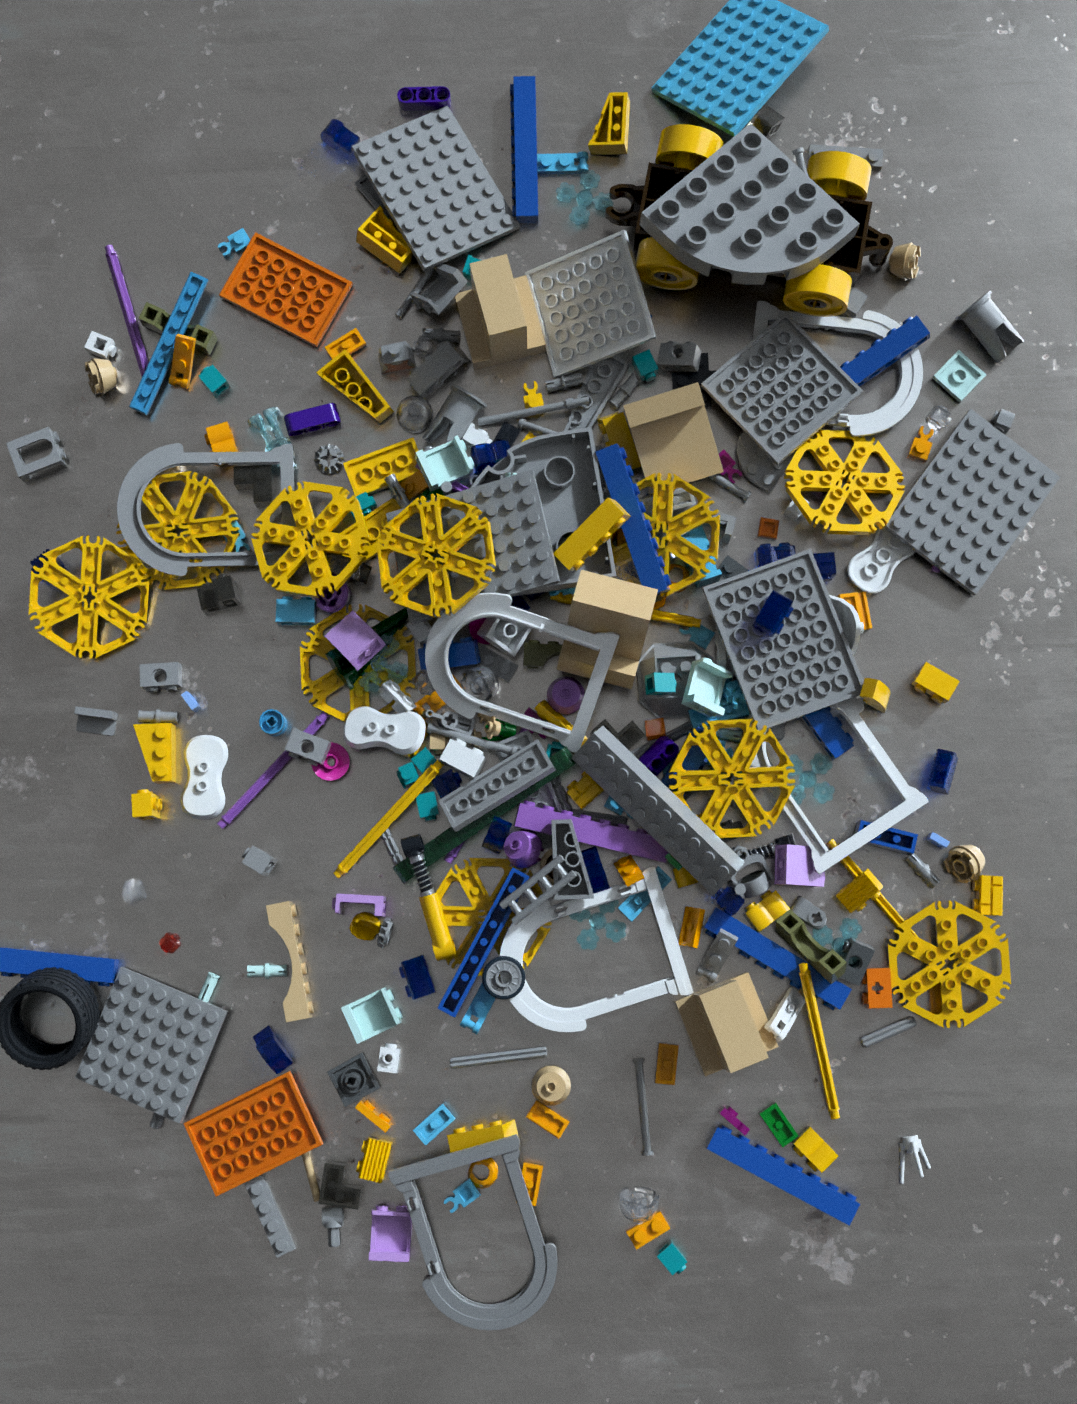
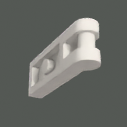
(785, 1014)

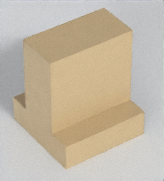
(498, 315)
(674, 435)
(608, 606)
(726, 1025)

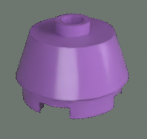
(335, 601)
(565, 695)
(523, 848)

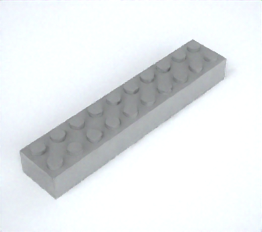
(658, 810)

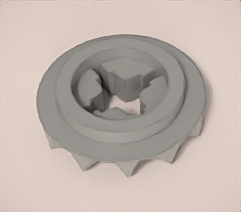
(336, 463)
(385, 932)

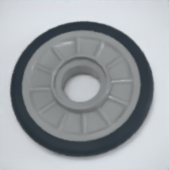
(503, 990)

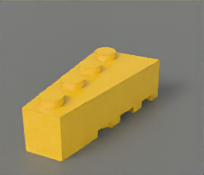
(352, 382)
(591, 534)

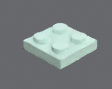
(959, 376)

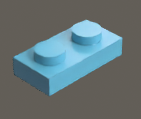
(434, 1124)

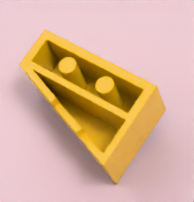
(613, 126)
(384, 241)
(616, 430)
(159, 750)
(480, 1134)

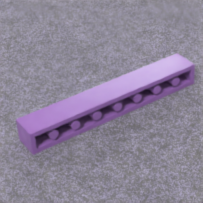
(592, 832)

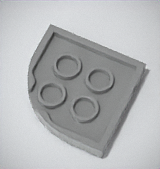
(758, 465)

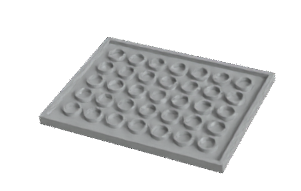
(435, 188)
(972, 502)
(518, 535)
(804, 664)

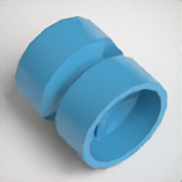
(273, 723)

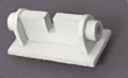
(391, 691)

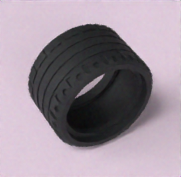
(22, 1044)

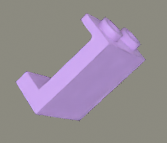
(355, 640)
(796, 867)
(379, 901)
(390, 1234)

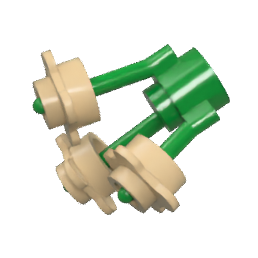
(494, 728)

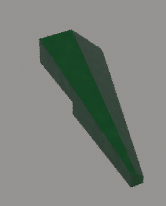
(344, 668)

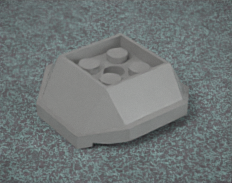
(668, 658)

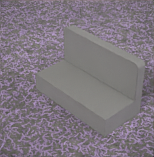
(96, 721)

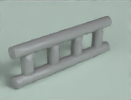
(538, 877)

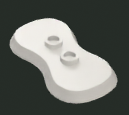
(874, 566)
(370, 728)
(203, 792)

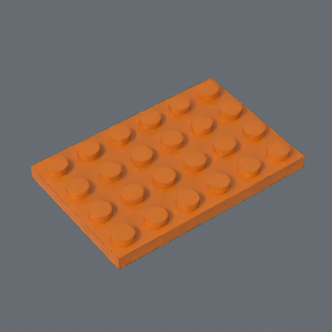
(286, 289)
(253, 1133)

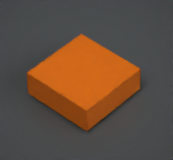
(768, 528)
(655, 728)

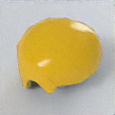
(365, 926)

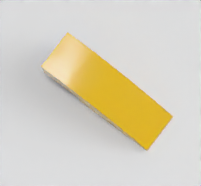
(875, 694)

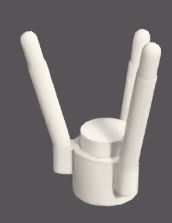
(912, 1145)

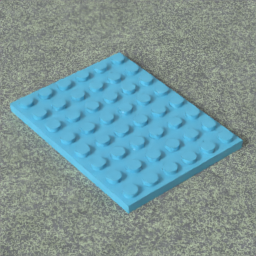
(739, 61)

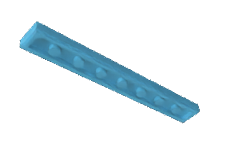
(164, 350)

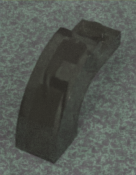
(339, 562)

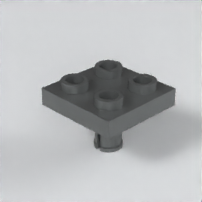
(353, 1079)

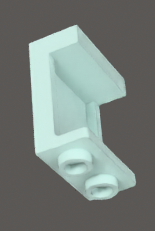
(445, 463)
(706, 687)
(372, 1015)

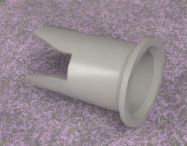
(988, 325)
(458, 410)

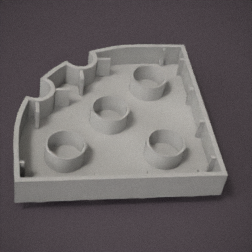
(749, 215)
(568, 491)

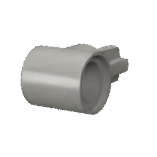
(333, 1219)

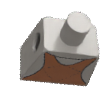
(396, 357)

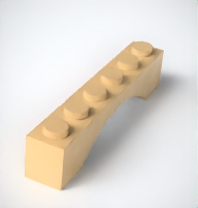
(282, 919)

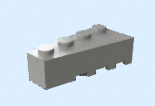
(566, 843)

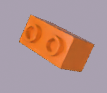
(880, 998)

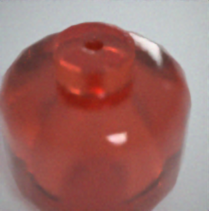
(169, 942)

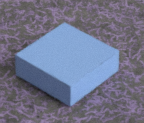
(190, 700)
(937, 840)

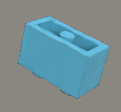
(296, 611)

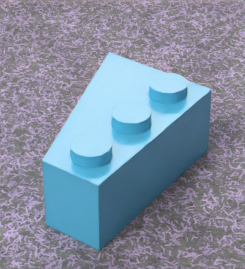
(698, 537)

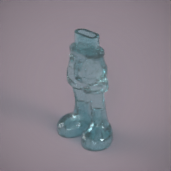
(271, 416)

